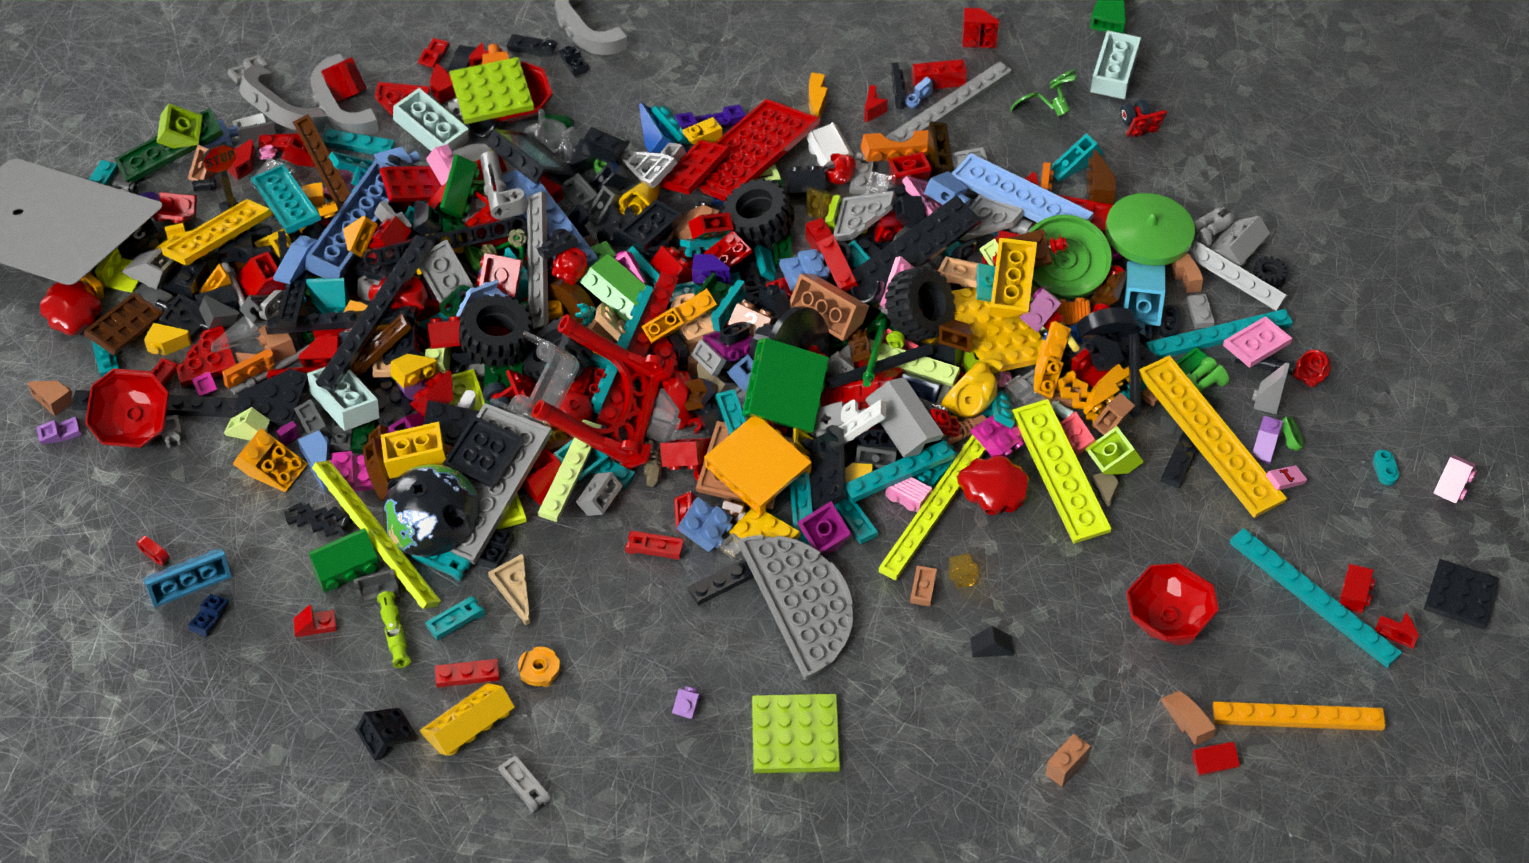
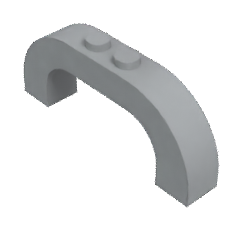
(592, 41)
(255, 90)
(359, 122)

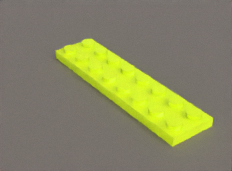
(1061, 471)

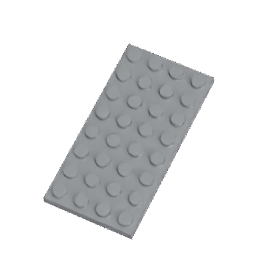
(497, 500)

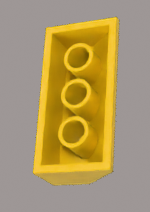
(1013, 278)
(467, 719)

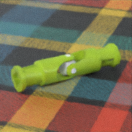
(391, 618)

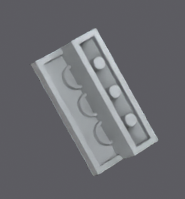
(906, 417)

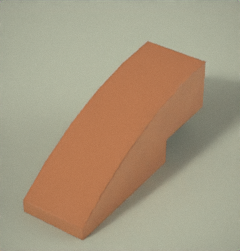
(1189, 273)
(1189, 717)

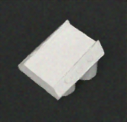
(827, 141)

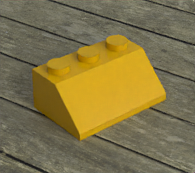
(412, 448)

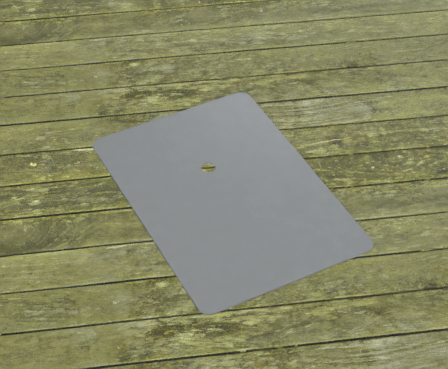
(64, 220)

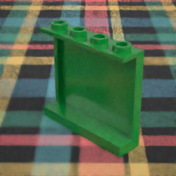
(785, 385)

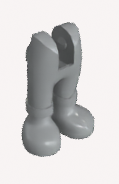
(1215, 225)

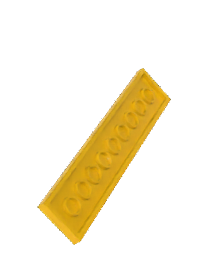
(1212, 436)

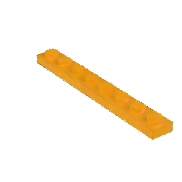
(1298, 716)

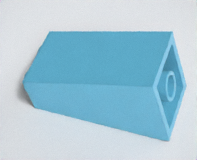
(1145, 291)

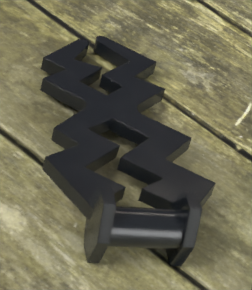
(312, 515)

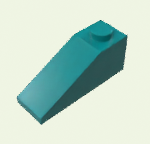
(1075, 158)

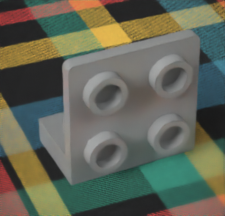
(839, 363)

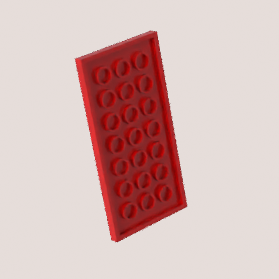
(756, 145)

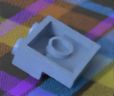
(806, 263)
(705, 524)

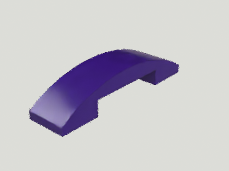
(730, 116)

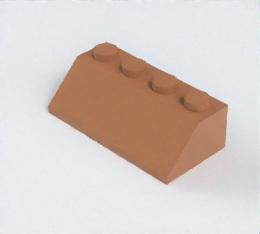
(839, 309)

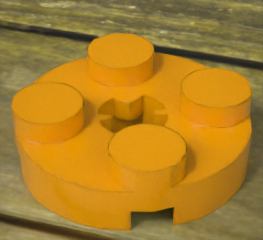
(539, 677)

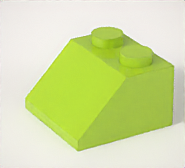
(179, 127)

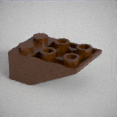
(1102, 181)

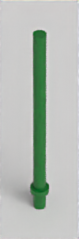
(868, 375)

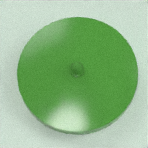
(1150, 229)
(1082, 265)

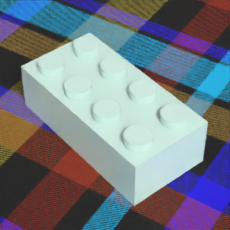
(1115, 64)
(429, 122)
(349, 403)

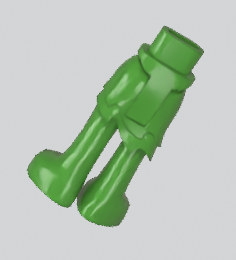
(1214, 374)

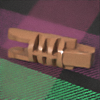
(965, 428)

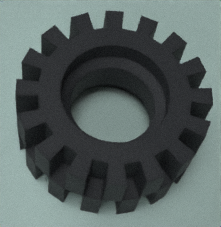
(1272, 266)

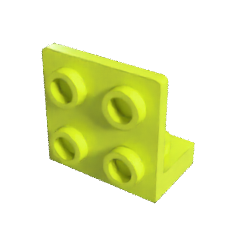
(111, 273)

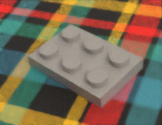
(443, 271)

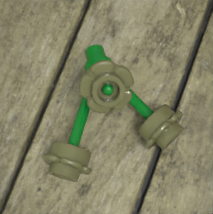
(517, 239)

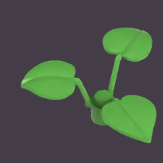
(1059, 103)

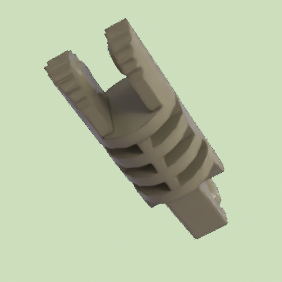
(653, 467)

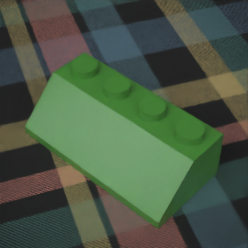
(613, 285)

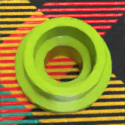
(895, 339)

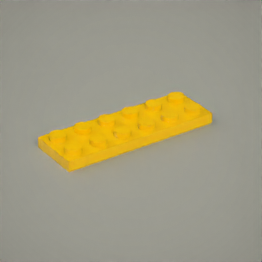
(216, 232)

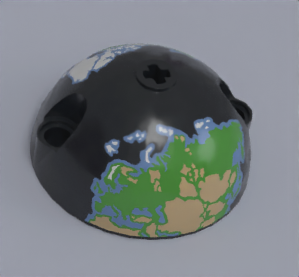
(419, 510)

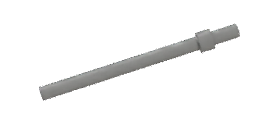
(241, 299)
(253, 380)

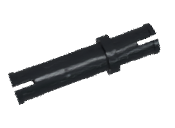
(1270, 364)

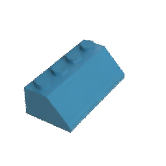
(187, 577)

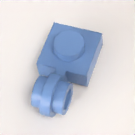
(922, 91)

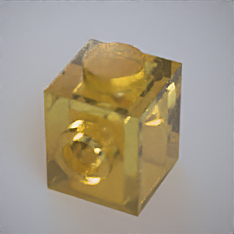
(962, 570)

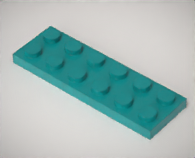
(285, 199)

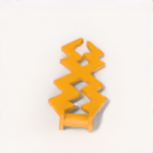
(1066, 394)

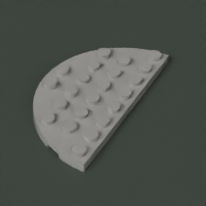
(804, 597)

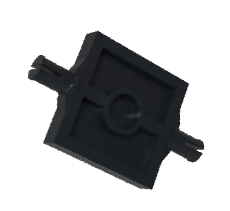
(182, 314)

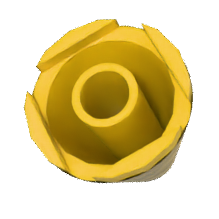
(638, 198)

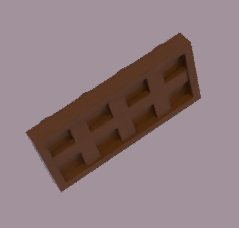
(123, 323)

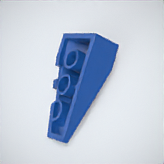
(654, 132)

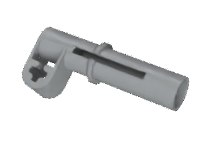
(502, 202)

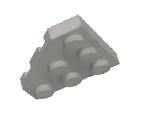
(861, 212)
(993, 216)

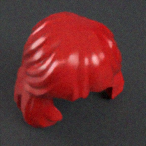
(843, 169)

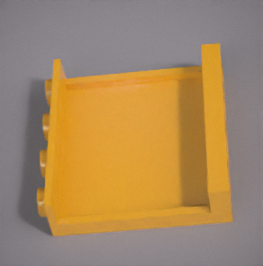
(756, 463)

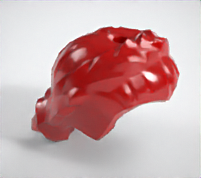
(570, 265)
(1310, 369)

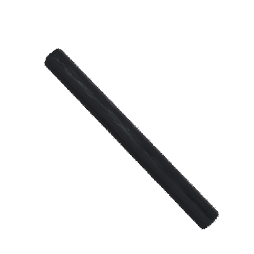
(881, 365)

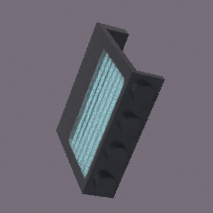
(529, 155)

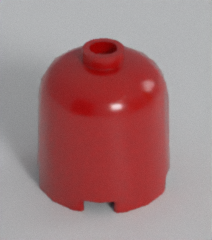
(578, 406)

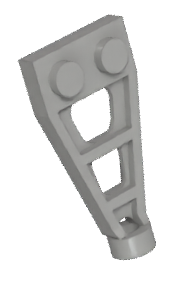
(653, 177)

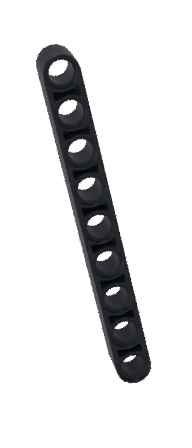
(453, 236)

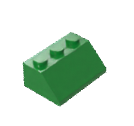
(459, 187)
(343, 560)

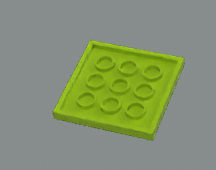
(491, 90)
(795, 733)

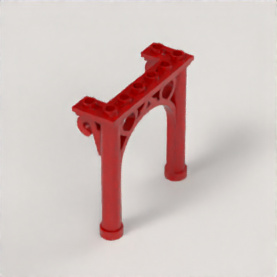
(647, 370)

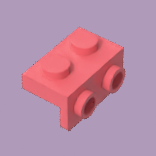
(1077, 433)

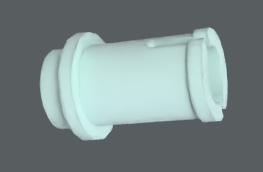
(1061, 410)

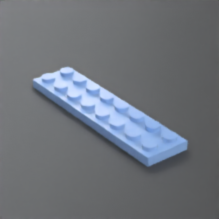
(1013, 190)

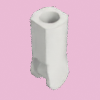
(467, 400)

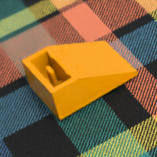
(270, 461)

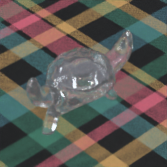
(552, 134)

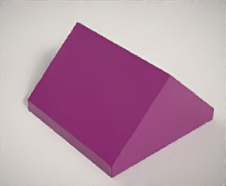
(825, 529)

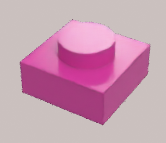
(205, 384)

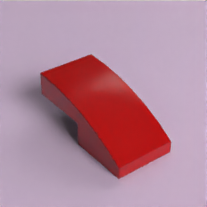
(434, 53)

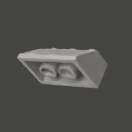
(1241, 239)

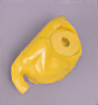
(974, 390)

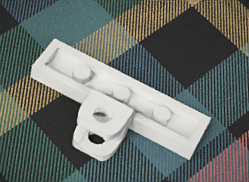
(859, 421)

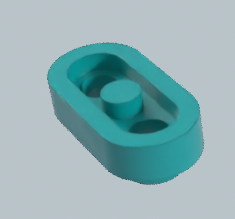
(1384, 463)

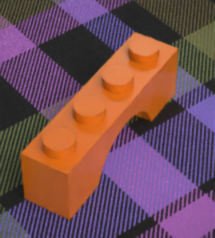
(879, 148)

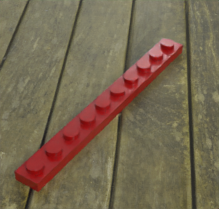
(639, 345)

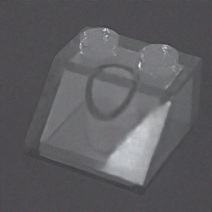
(663, 420)

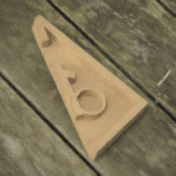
(511, 583)

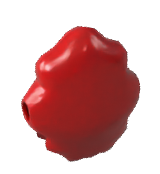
(70, 307)
(994, 484)

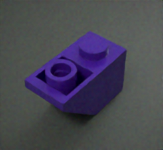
(705, 264)

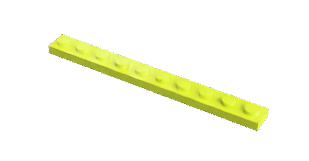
(929, 512)
(379, 538)

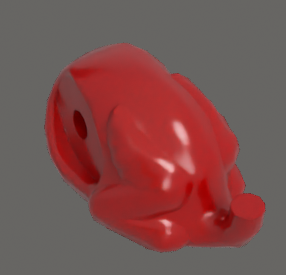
(412, 295)
(679, 393)

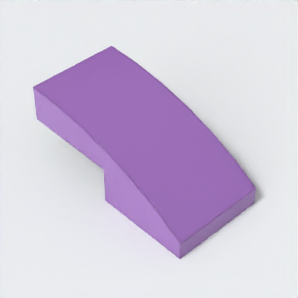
(54, 432)

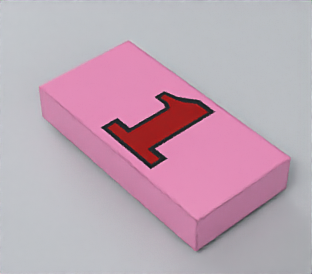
(1286, 477)

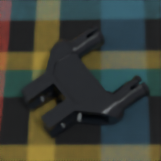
(243, 248)

